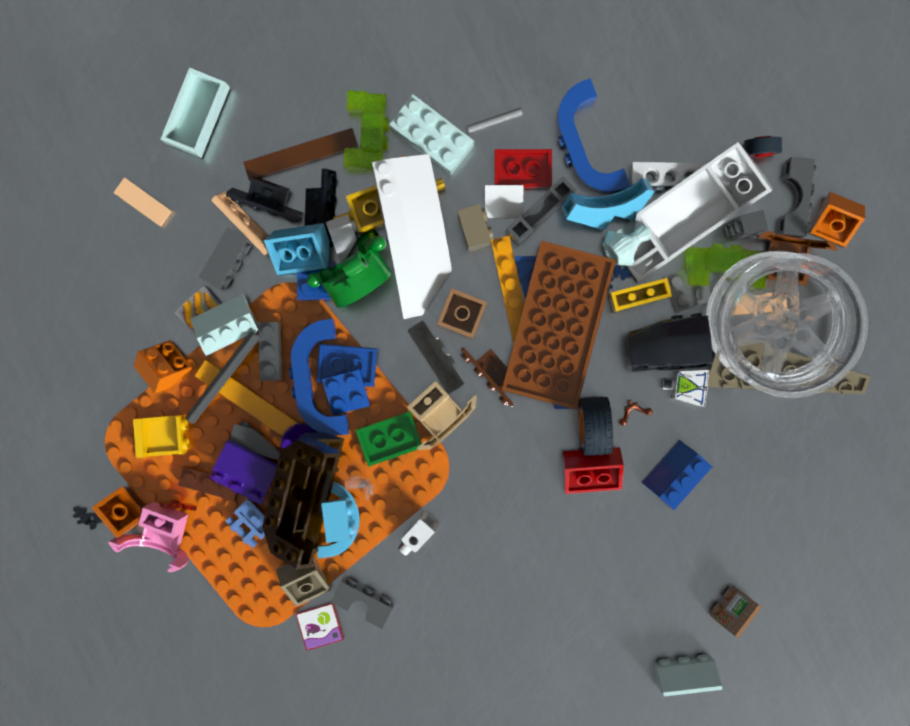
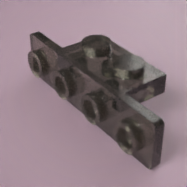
(436, 358)

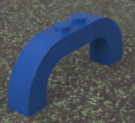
(575, 154)
(301, 376)

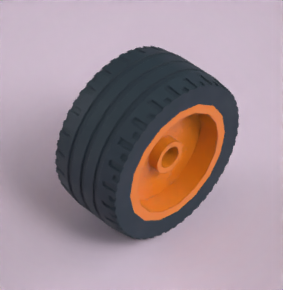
(595, 425)

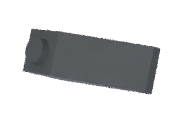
(254, 440)

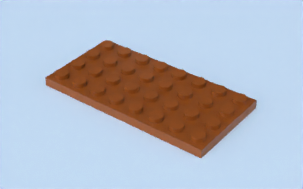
(558, 325)

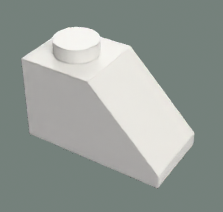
(342, 235)

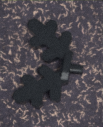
(80, 513)

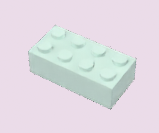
(195, 112)
(431, 134)

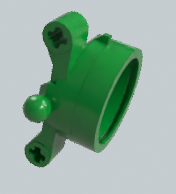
(356, 274)

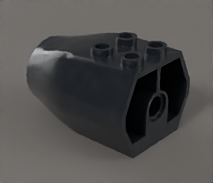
(672, 344)

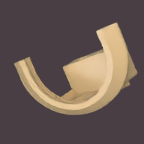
(439, 413)

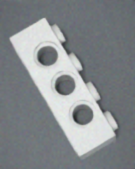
(659, 169)

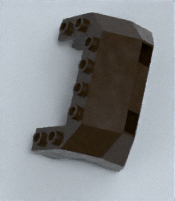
(298, 489)

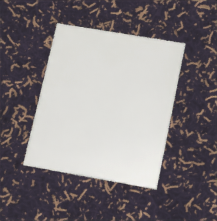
(504, 201)

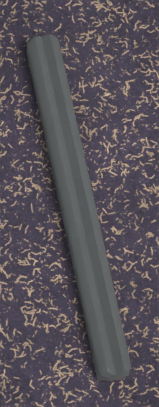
(222, 377)

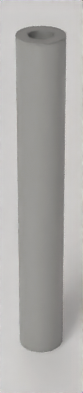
(494, 120)

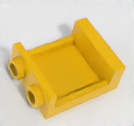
(160, 436)

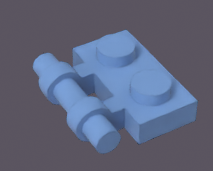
(253, 518)

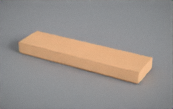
(242, 221)

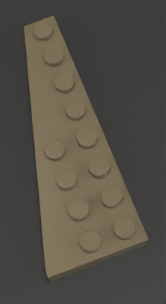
(721, 377)

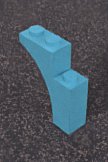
(601, 210)

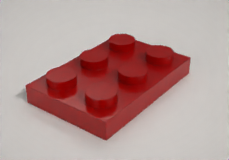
(523, 167)

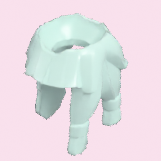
(622, 245)

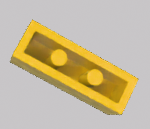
(640, 295)

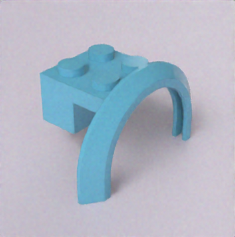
(340, 522)

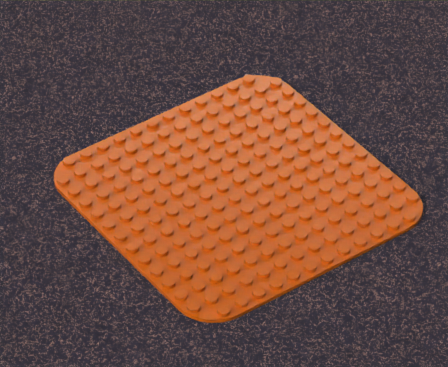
(237, 572)

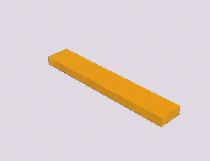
(247, 400)

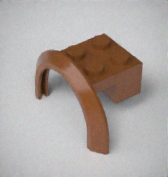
(793, 245)

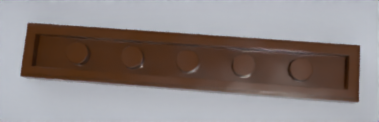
(300, 154)

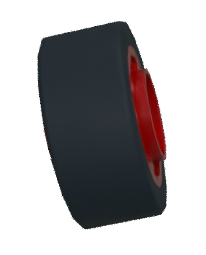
(763, 146)

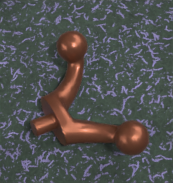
(648, 411)

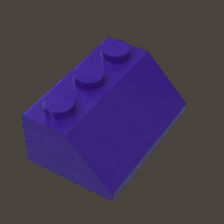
(244, 472)

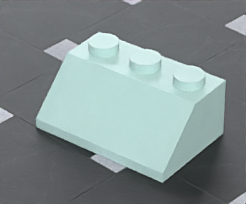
(224, 324)
(687, 675)

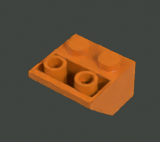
(161, 366)

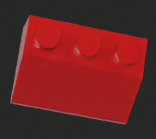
(592, 472)

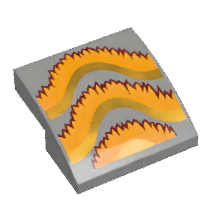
(197, 304)

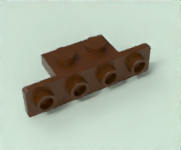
(492, 369)

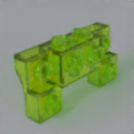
(373, 128)
(717, 260)

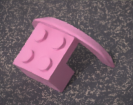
(161, 531)

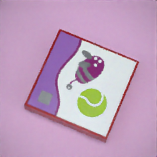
(319, 626)

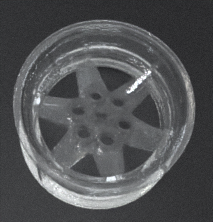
(829, 361)

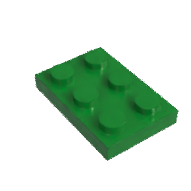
(389, 438)

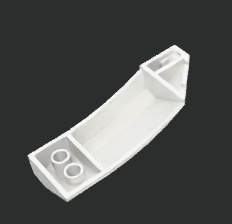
(697, 208)
(413, 229)

